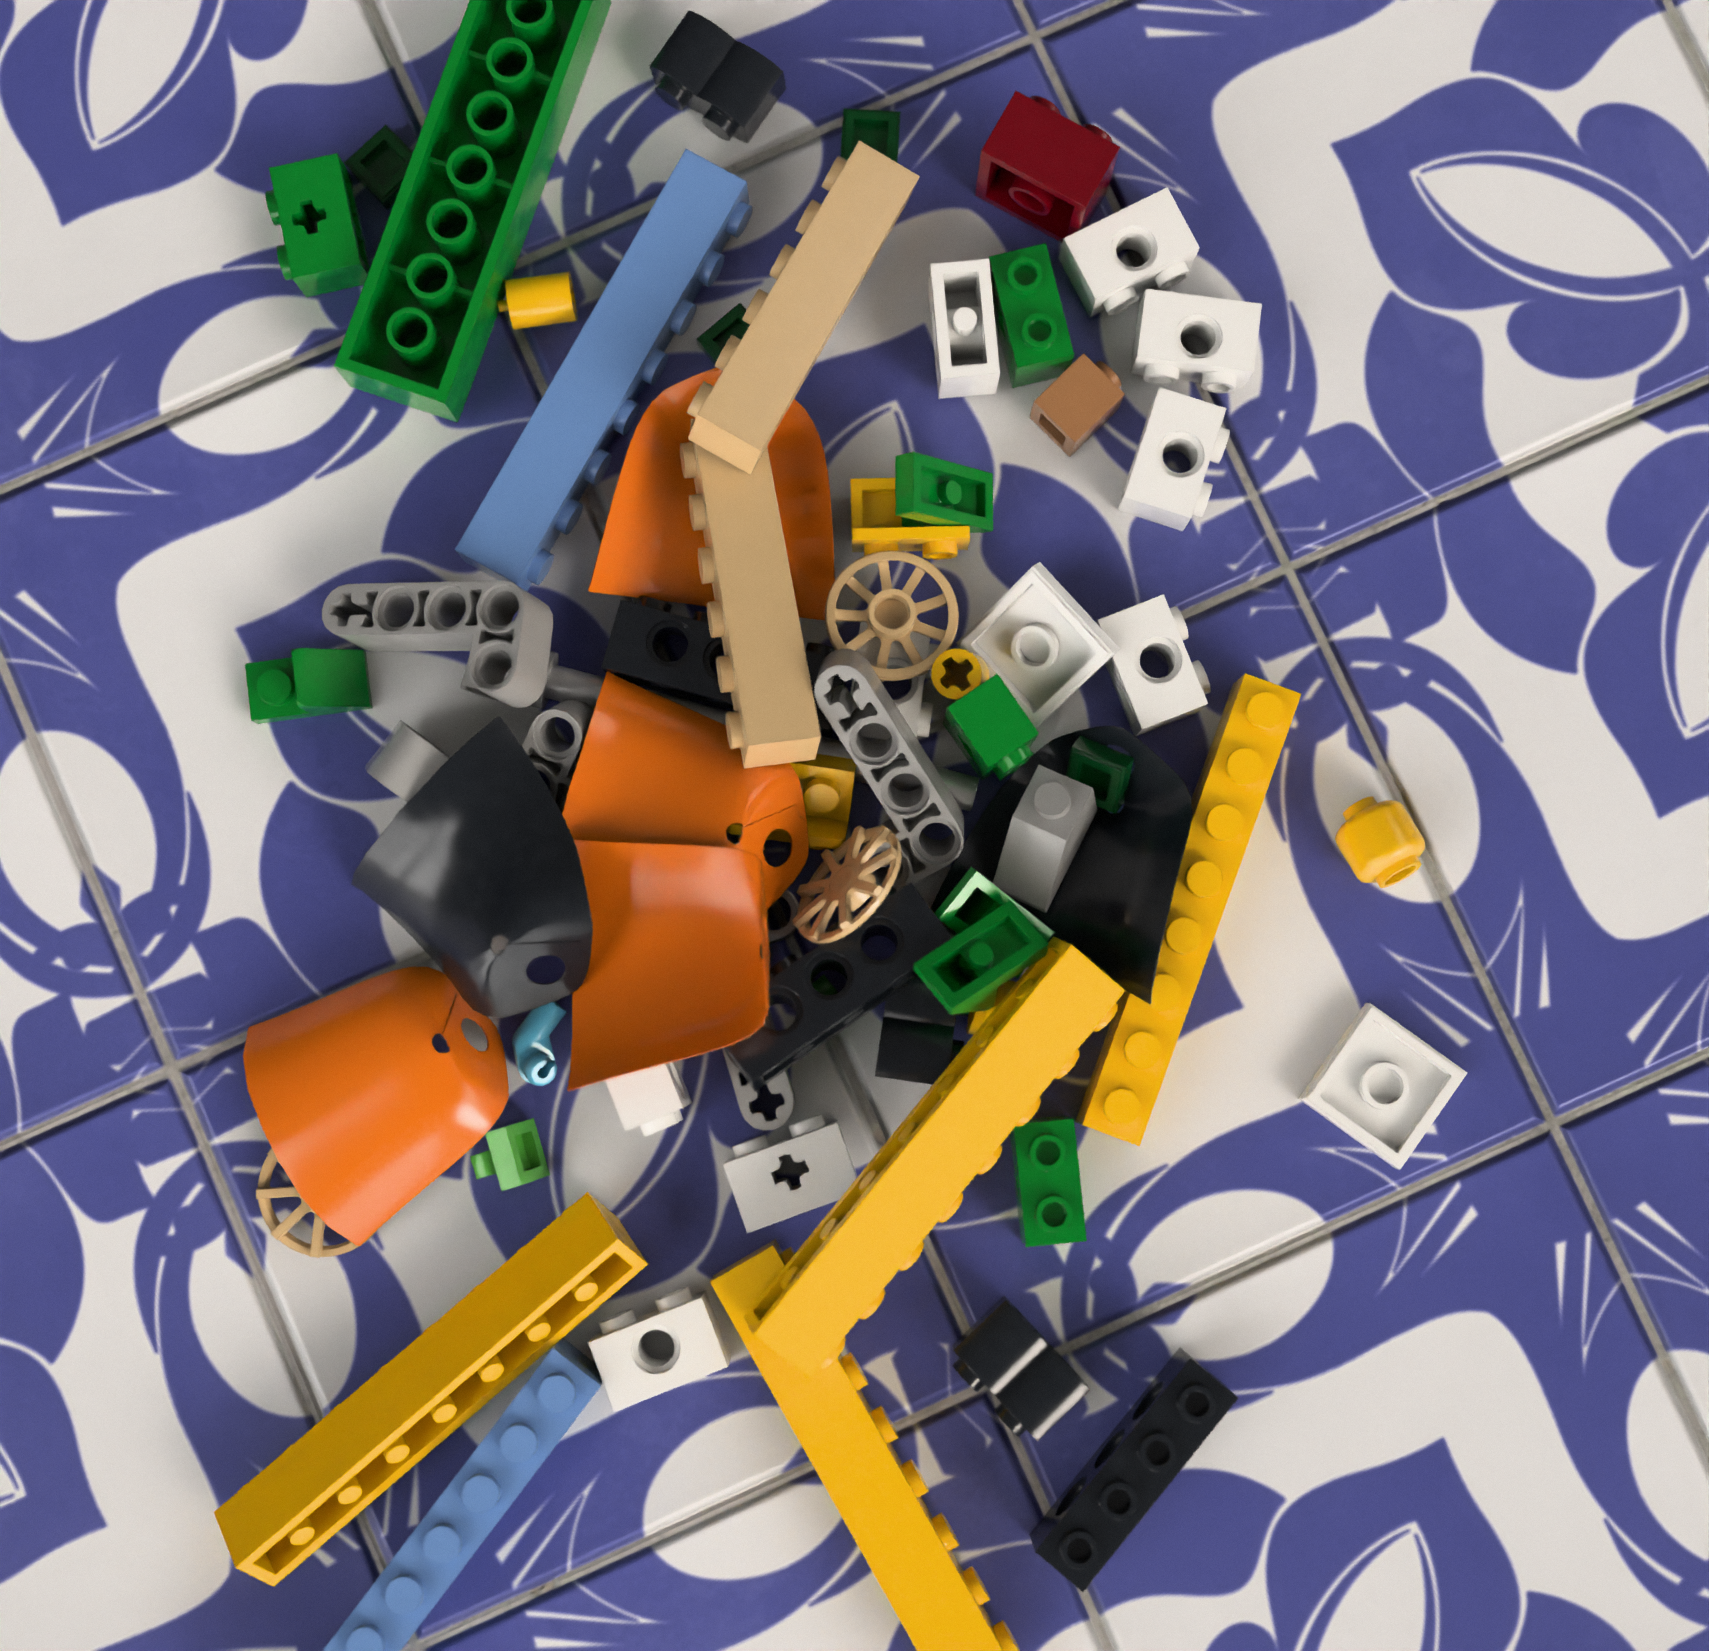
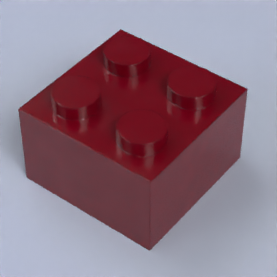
(1045, 167)

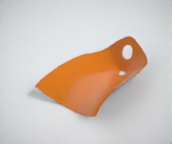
(649, 530)
(672, 779)

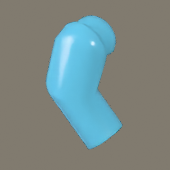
(533, 1045)

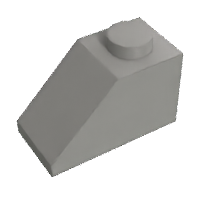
(1044, 837)

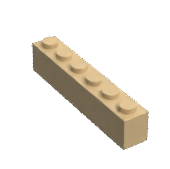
(802, 307)
(752, 609)

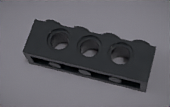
(634, 657)
(819, 1017)
(1131, 1469)

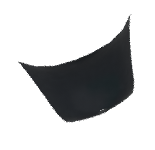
(481, 860)
(1123, 872)

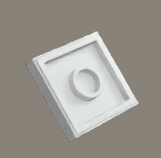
(1039, 643)
(1382, 1085)

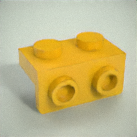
(879, 529)

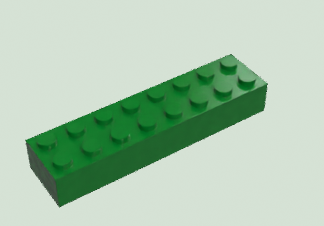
(468, 200)

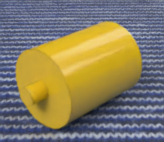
(540, 300)
(958, 673)

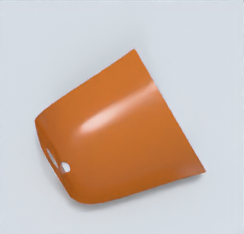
(669, 956)
(366, 1101)

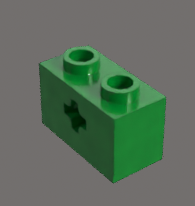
(324, 194)
(1029, 316)
(991, 729)
(1048, 1182)

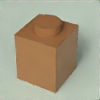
(1078, 403)

